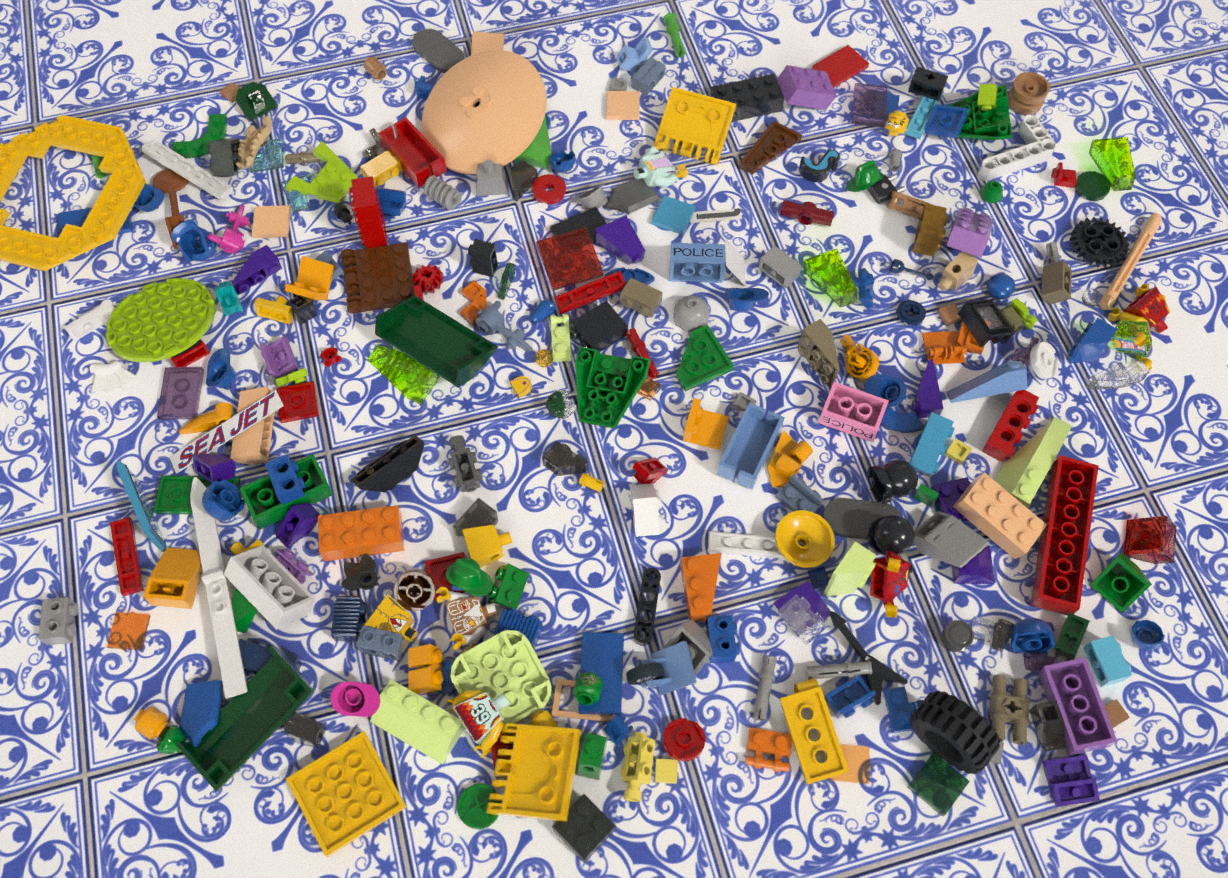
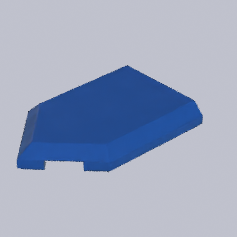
(200, 709)

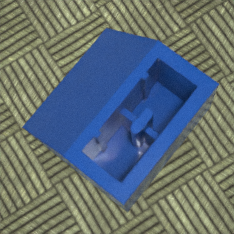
(1092, 342)

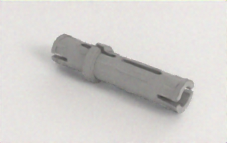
(839, 670)
(766, 678)

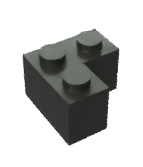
(224, 156)

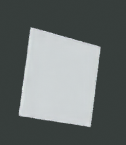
(735, 262)

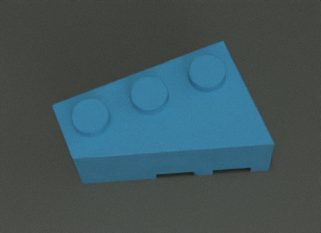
(932, 444)

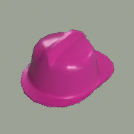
(355, 699)

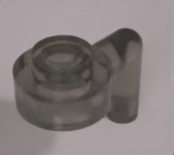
(371, 151)

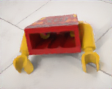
(1147, 307)

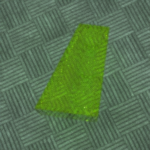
(1114, 161)
(832, 277)

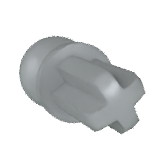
(1052, 251)

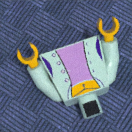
(656, 167)

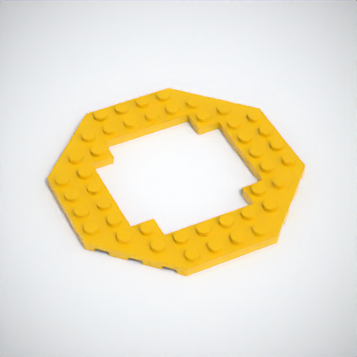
(109, 210)

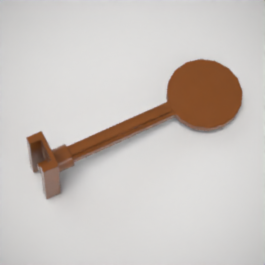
(171, 182)

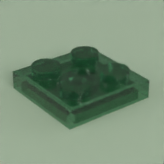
(938, 784)

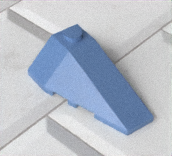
(999, 380)

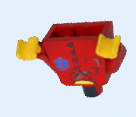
(889, 580)

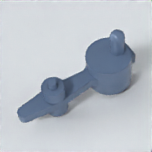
(491, 320)

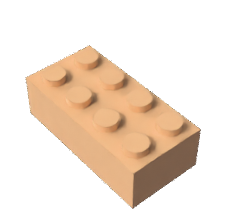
(1000, 516)

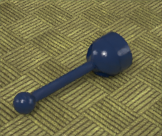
(898, 266)

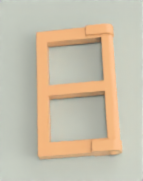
(567, 714)

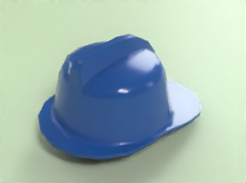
(149, 199)
(745, 298)
(219, 370)
(887, 388)

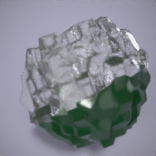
(559, 405)

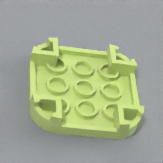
(508, 667)

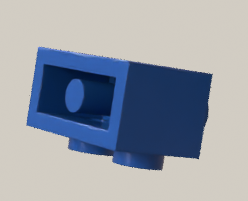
(722, 639)

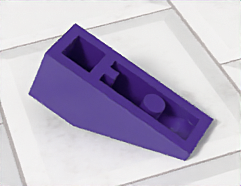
(928, 394)

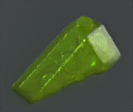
(404, 373)

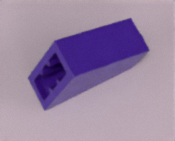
(621, 240)

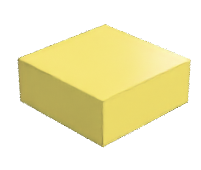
(958, 451)
(666, 771)

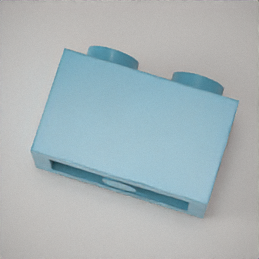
(1107, 661)

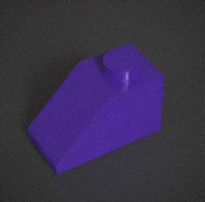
(214, 467)
(297, 524)

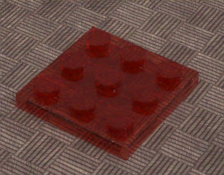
(569, 258)

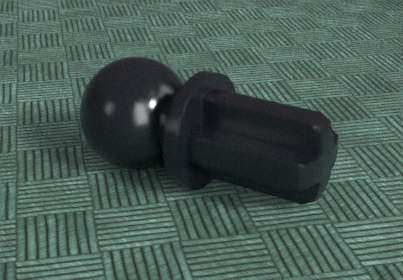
(343, 213)

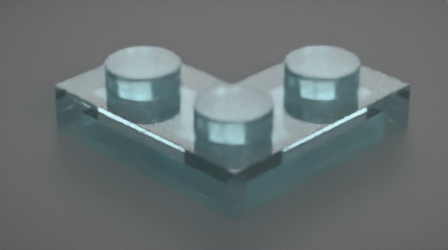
(271, 159)
(296, 200)

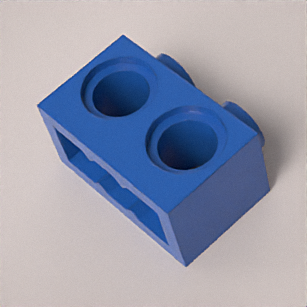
(283, 480)

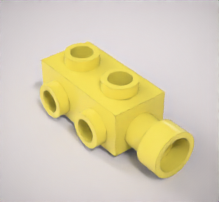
(637, 765)

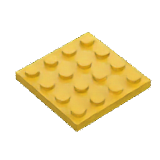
(345, 793)

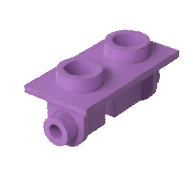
(297, 567)

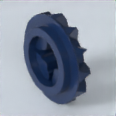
(917, 310)

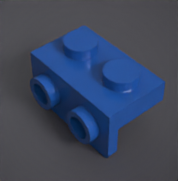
(392, 201)
(849, 697)

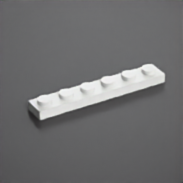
(187, 169)

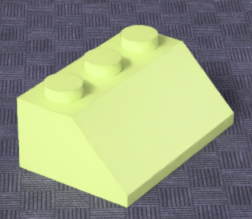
(851, 571)

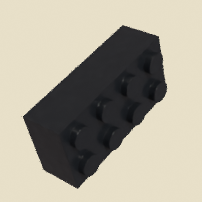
(752, 96)

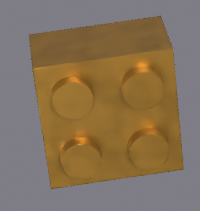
(930, 230)

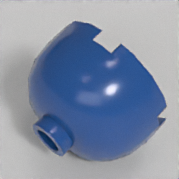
(222, 500)
(1032, 635)

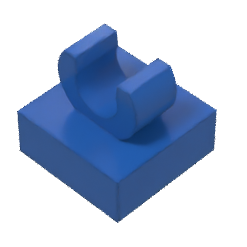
(617, 729)

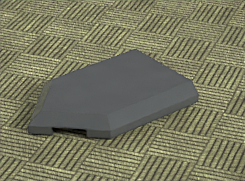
(631, 196)

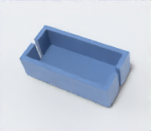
(750, 446)

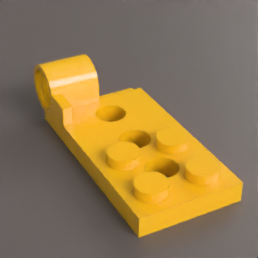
(810, 695)

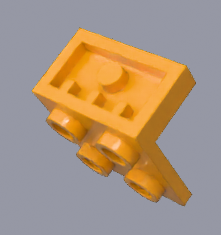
(312, 279)
(705, 427)

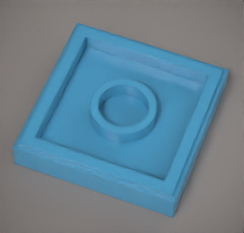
(673, 215)

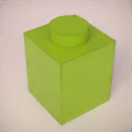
(987, 96)

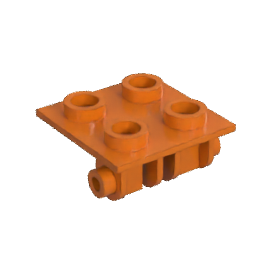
(942, 348)

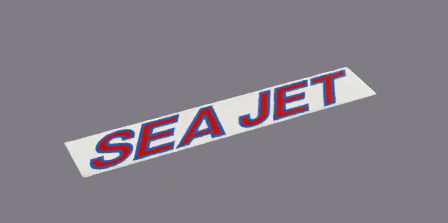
(227, 430)

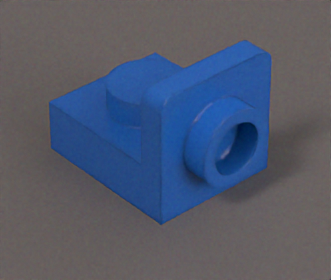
(422, 89)

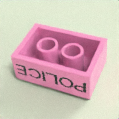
(853, 411)

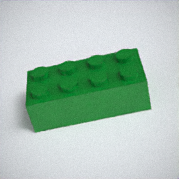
(264, 503)

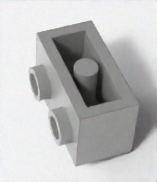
(780, 266)
(57, 621)

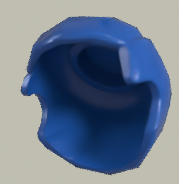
(562, 161)
(1001, 286)
(1147, 635)

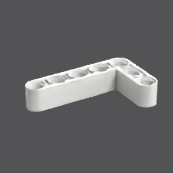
(1038, 150)

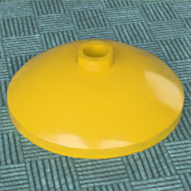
(811, 531)

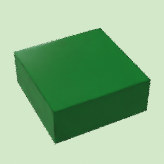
(926, 495)

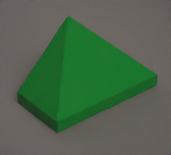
(242, 611)

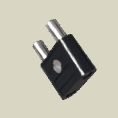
(882, 189)

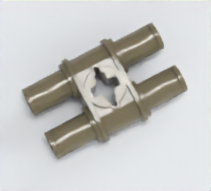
(1018, 704)

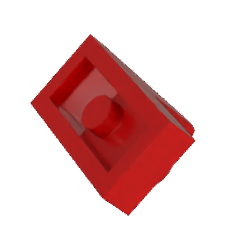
(649, 470)

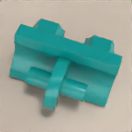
(228, 298)

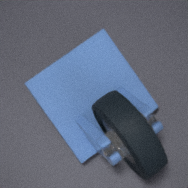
(668, 670)

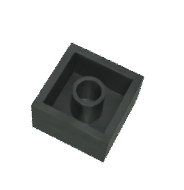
(585, 828)

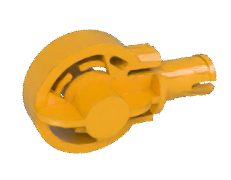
(860, 358)

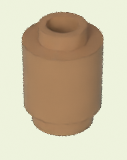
(375, 68)

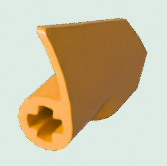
(787, 460)

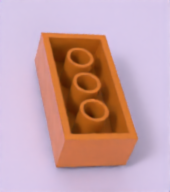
(360, 533)

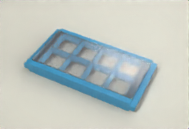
(141, 506)

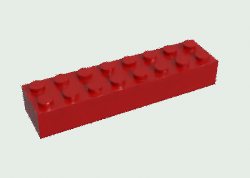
(1066, 536)

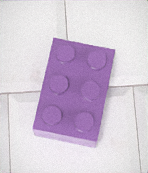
(806, 87)

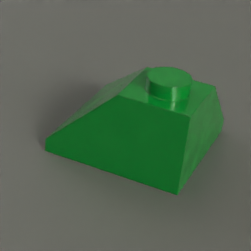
(1121, 582)

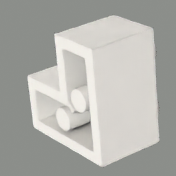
(645, 506)

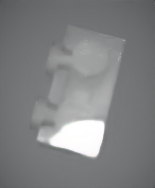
(802, 619)

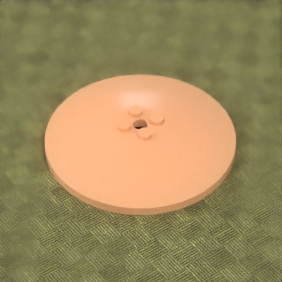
(504, 122)

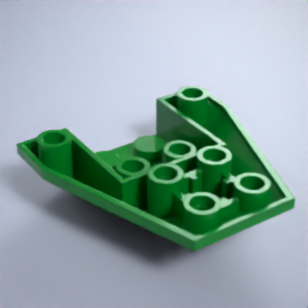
(986, 124)
(607, 385)

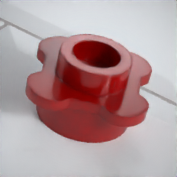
(330, 352)

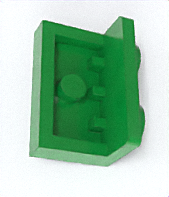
(508, 586)

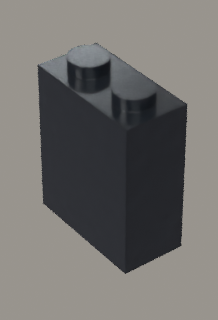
(599, 327)

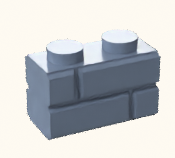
(647, 76)

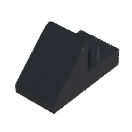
(303, 308)

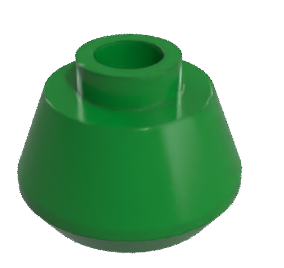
(991, 192)
(168, 740)

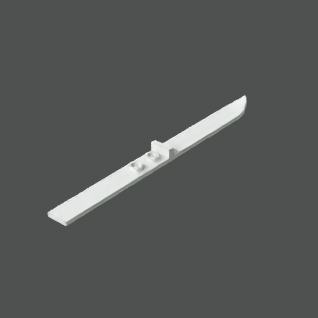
(218, 596)

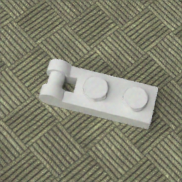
(90, 321)

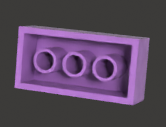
(970, 232)
(1080, 705)

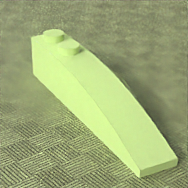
(1031, 463)

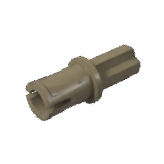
(301, 158)

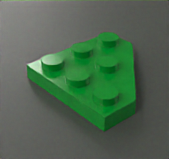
(702, 359)

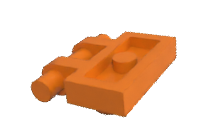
(769, 743)

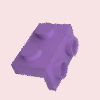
(279, 357)

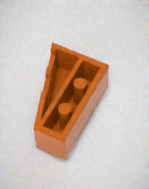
(699, 584)

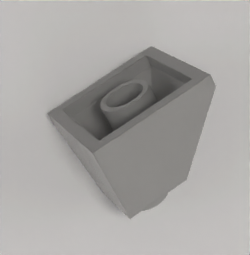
(697, 642)

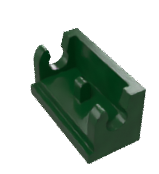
(1071, 636)

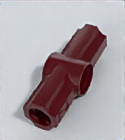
(807, 213)

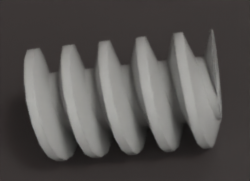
(442, 193)

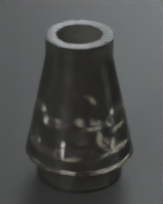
(1001, 634)

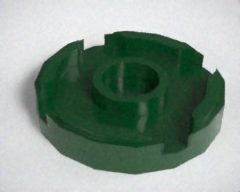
(1092, 185)

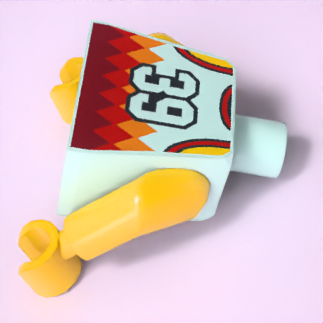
(480, 716)

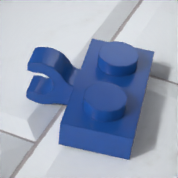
(865, 287)
(899, 709)

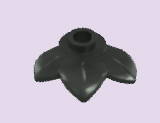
(358, 573)

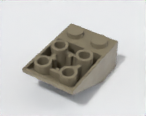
(819, 350)

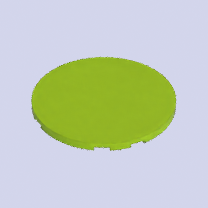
(160, 320)

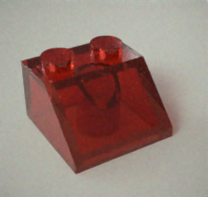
(1151, 540)

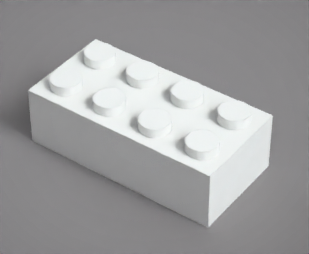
(269, 586)

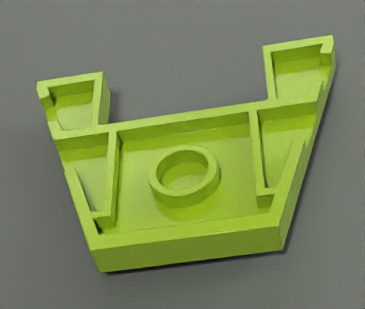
(331, 182)

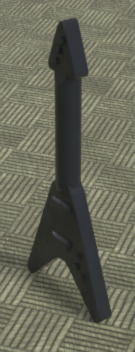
(879, 671)

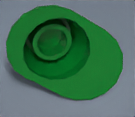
(865, 176)
(469, 577)

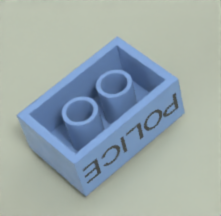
(697, 262)

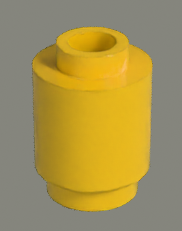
(543, 719)

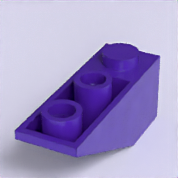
(257, 268)

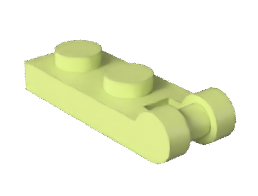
(560, 338)

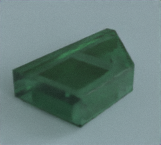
(506, 280)

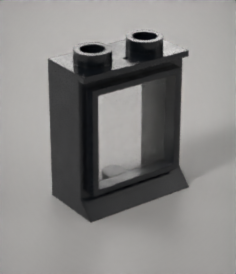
(986, 322)

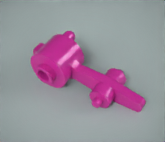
(231, 238)

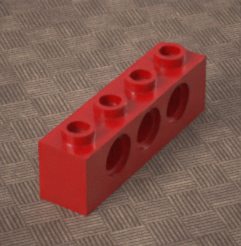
(995, 445)

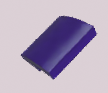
(809, 593)
(1070, 780)

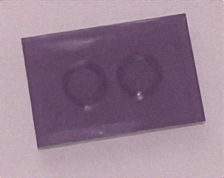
(869, 105)
(180, 393)

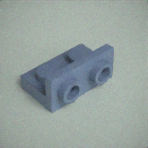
(799, 496)
(380, 643)

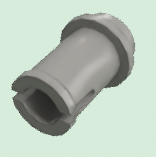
(895, 158)

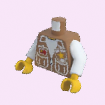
(466, 616)

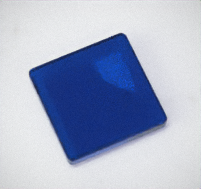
(818, 577)

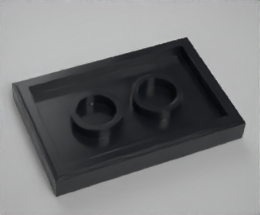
(590, 219)

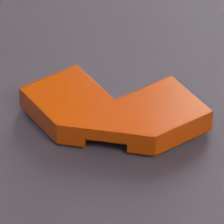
(478, 297)

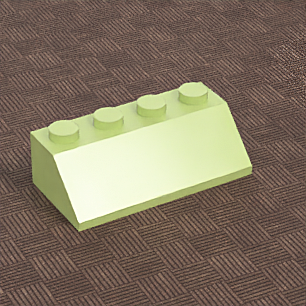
(417, 722)

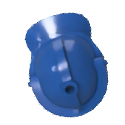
(193, 240)

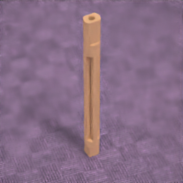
(1130, 262)

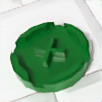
(473, 806)

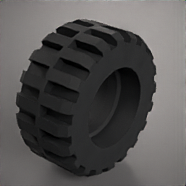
(955, 732)

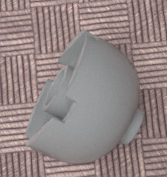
(691, 313)

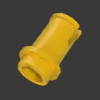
(591, 482)

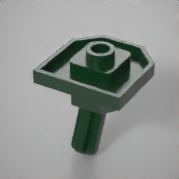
(255, 100)

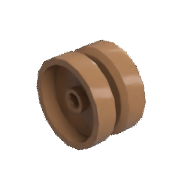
(1028, 93)

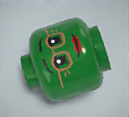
(588, 688)

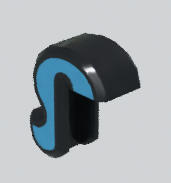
(819, 171)

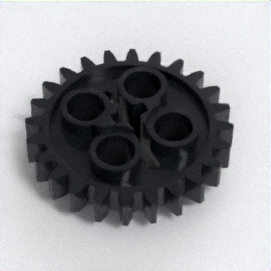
(1099, 242)

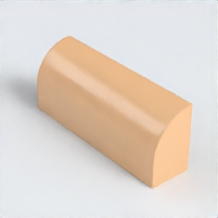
(253, 444)

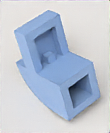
(631, 58)

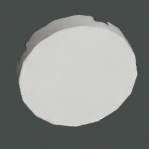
(1044, 360)

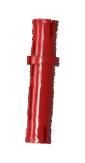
(638, 347)

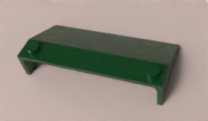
(434, 340)
(249, 720)

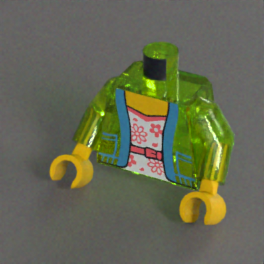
(1135, 339)

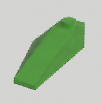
(539, 150)

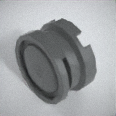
(957, 636)

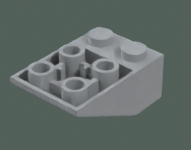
(948, 540)

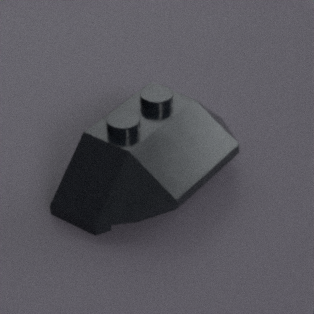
(391, 466)

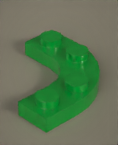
(196, 148)

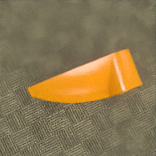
(209, 420)

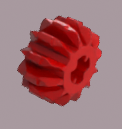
(428, 278)

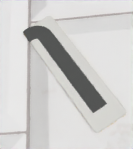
(716, 215)

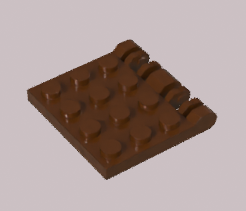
(381, 277)

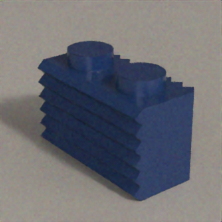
(348, 618)

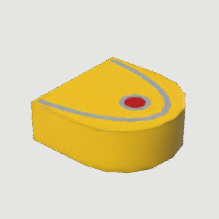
(521, 385)

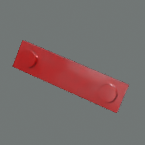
(590, 292)
(126, 556)

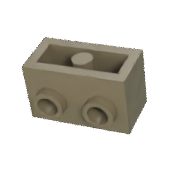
(1056, 282)
(641, 298)

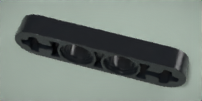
(649, 606)

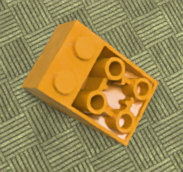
(175, 579)

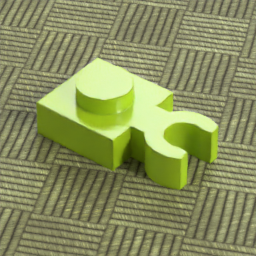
(1023, 310)
(297, 377)

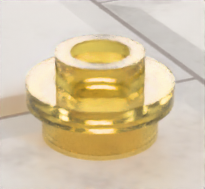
(540, 355)

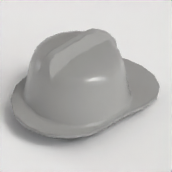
(591, 198)

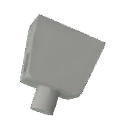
(491, 179)

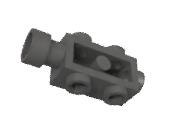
(466, 474)

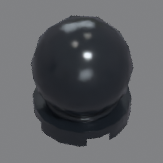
(894, 480)
(890, 534)

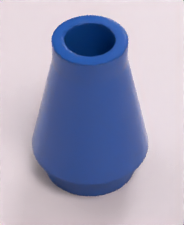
(542, 311)

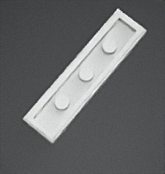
(743, 545)

